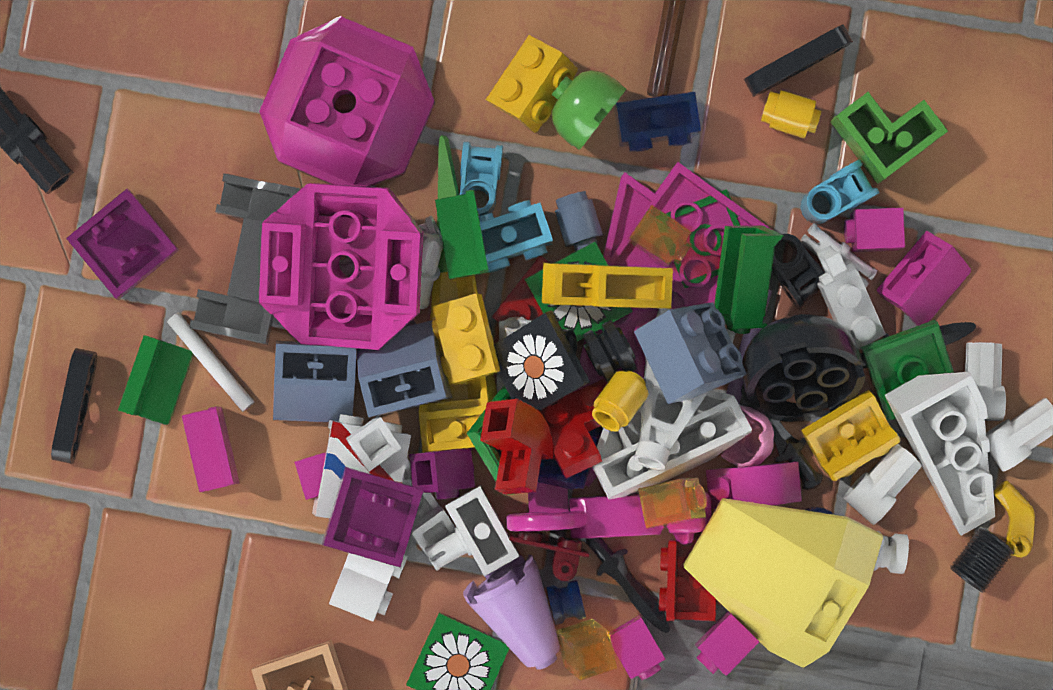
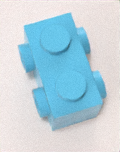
(514, 234)

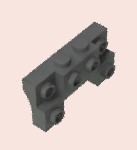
(240, 312)

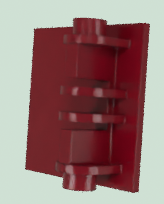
(566, 552)

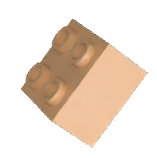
(303, 670)

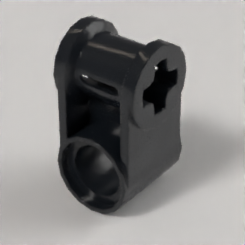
(797, 273)

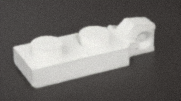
(848, 298)

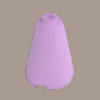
(517, 611)

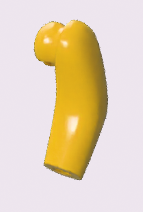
(1021, 519)

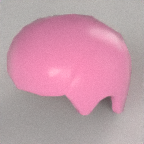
(755, 446)

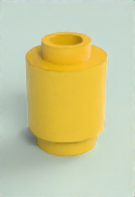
(791, 113)
(620, 400)

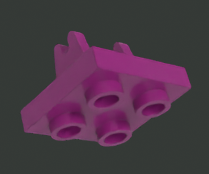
(122, 244)
(372, 517)

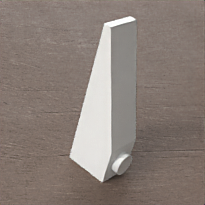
(947, 432)

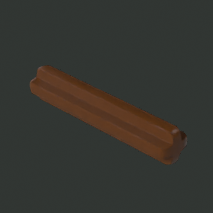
(666, 48)

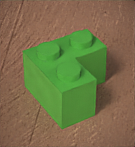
(885, 144)

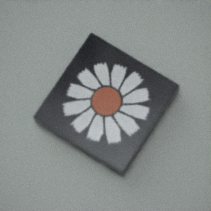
(539, 363)

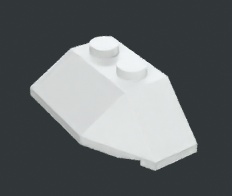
(709, 432)

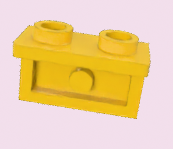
(529, 82)
(465, 339)
(850, 436)

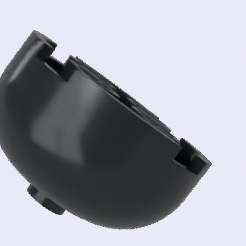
(802, 358)

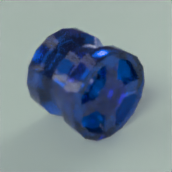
(566, 602)

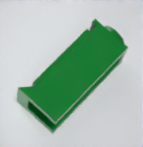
(745, 276)

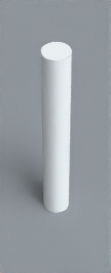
(210, 362)

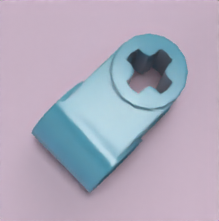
(481, 172)
(843, 191)

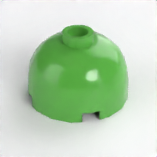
(584, 105)

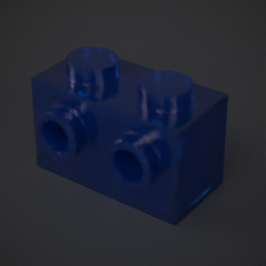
(657, 120)

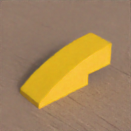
(607, 285)

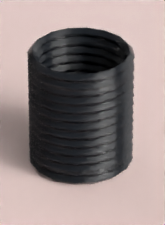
(982, 559)

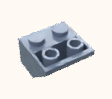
(690, 351)
(403, 372)
(313, 382)

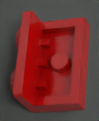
(684, 595)

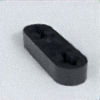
(798, 60)
(74, 405)

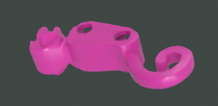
(604, 518)

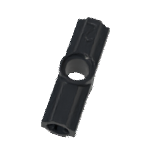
(28, 146)

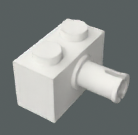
(476, 533)

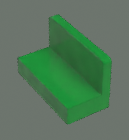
(462, 235)
(156, 380)

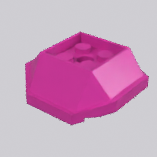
(356, 146)
(303, 273)

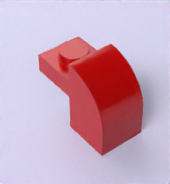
(523, 441)

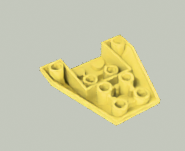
(786, 573)

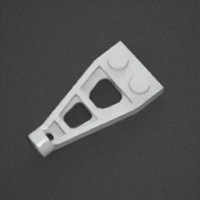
(653, 430)

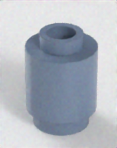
(578, 220)

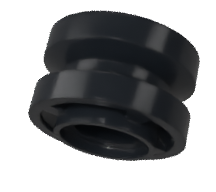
(609, 351)

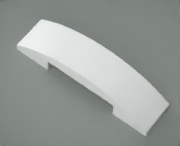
(375, 444)

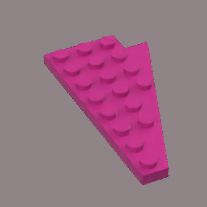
(631, 204)

